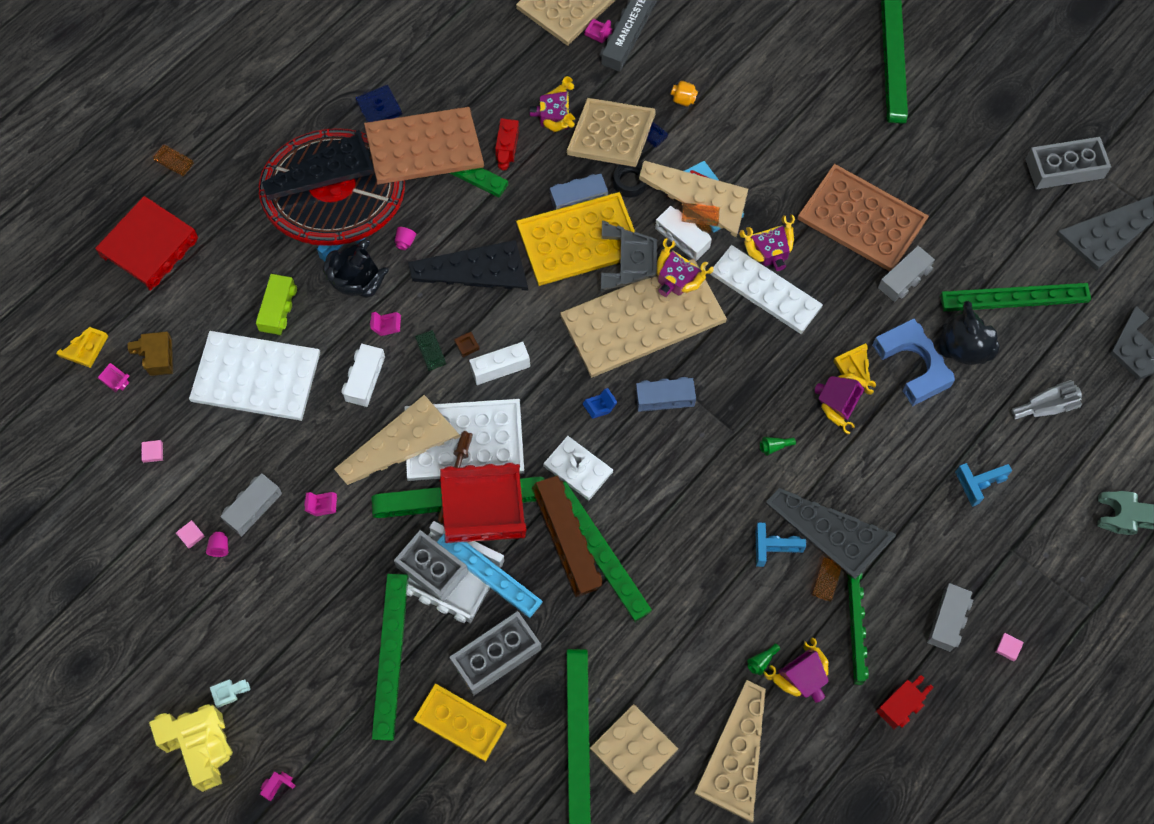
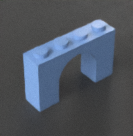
(912, 338)

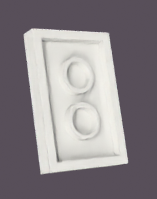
(578, 468)

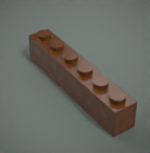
(567, 536)

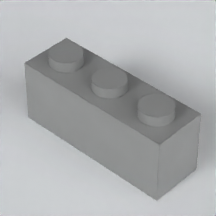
(906, 274)
(251, 504)
(950, 617)

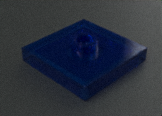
(379, 105)

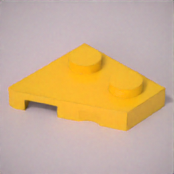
(85, 347)
(854, 362)

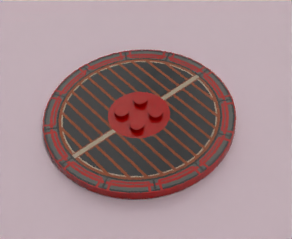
(331, 212)

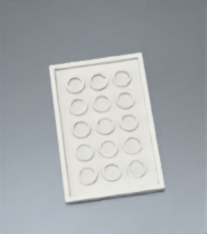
(255, 375)
(494, 438)

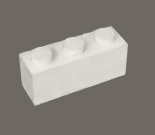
(686, 235)
(499, 363)
(363, 375)

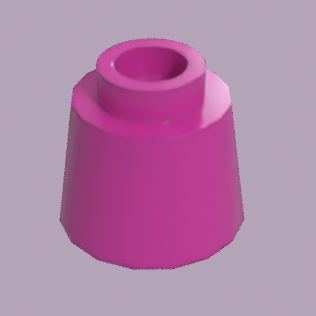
(404, 238)
(217, 545)

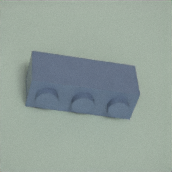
(578, 191)
(665, 394)

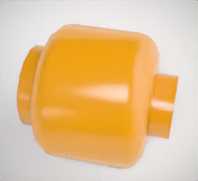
(684, 93)

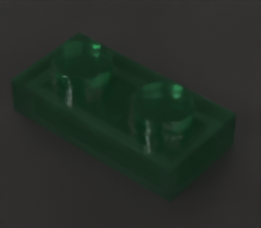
(430, 350)

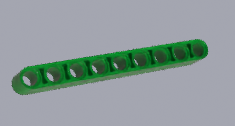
(894, 61)
(428, 500)
(578, 736)

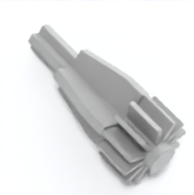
(1051, 401)

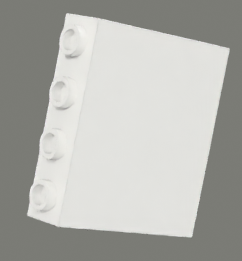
(468, 594)

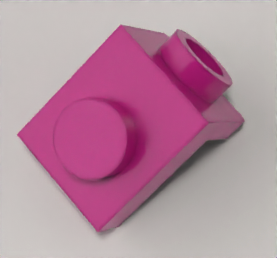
(598, 30)
(386, 323)
(114, 378)
(320, 504)
(271, 786)

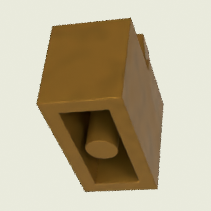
(157, 352)

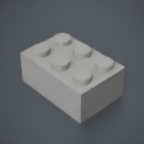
(431, 566)

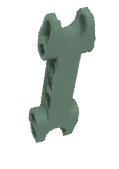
(1128, 513)

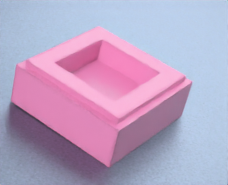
(152, 451)
(190, 534)
(1009, 647)

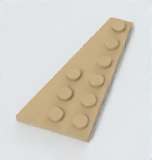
(698, 190)
(404, 438)
(735, 761)

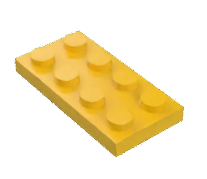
(460, 722)

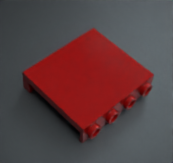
(147, 242)
(482, 503)

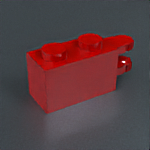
(506, 142)
(903, 703)

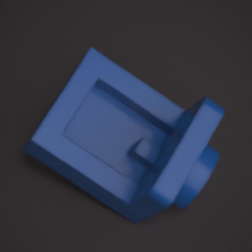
(600, 404)

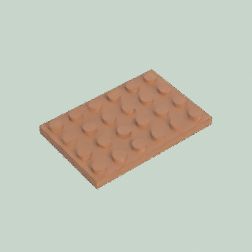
(423, 145)
(863, 217)

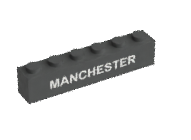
(626, 33)

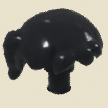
(354, 271)
(968, 338)

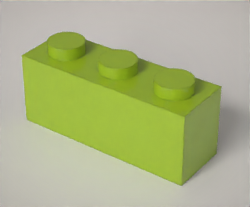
(276, 304)

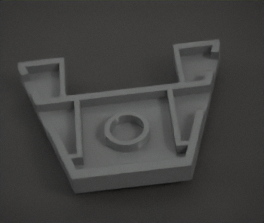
(637, 257)
(1134, 349)

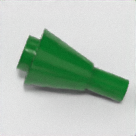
(770, 445)
(759, 662)

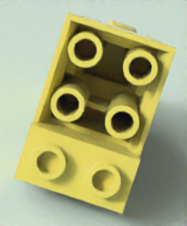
(200, 740)

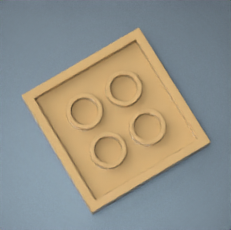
(633, 749)

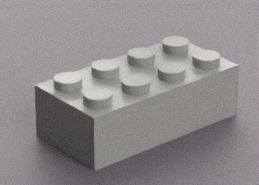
(1068, 163)
(495, 653)

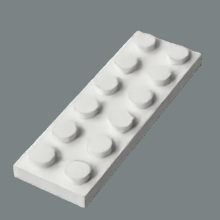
(766, 289)

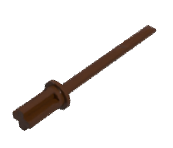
(461, 453)

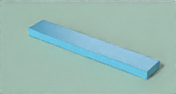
(493, 576)

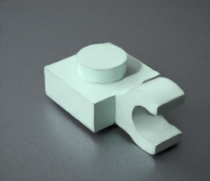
(226, 691)

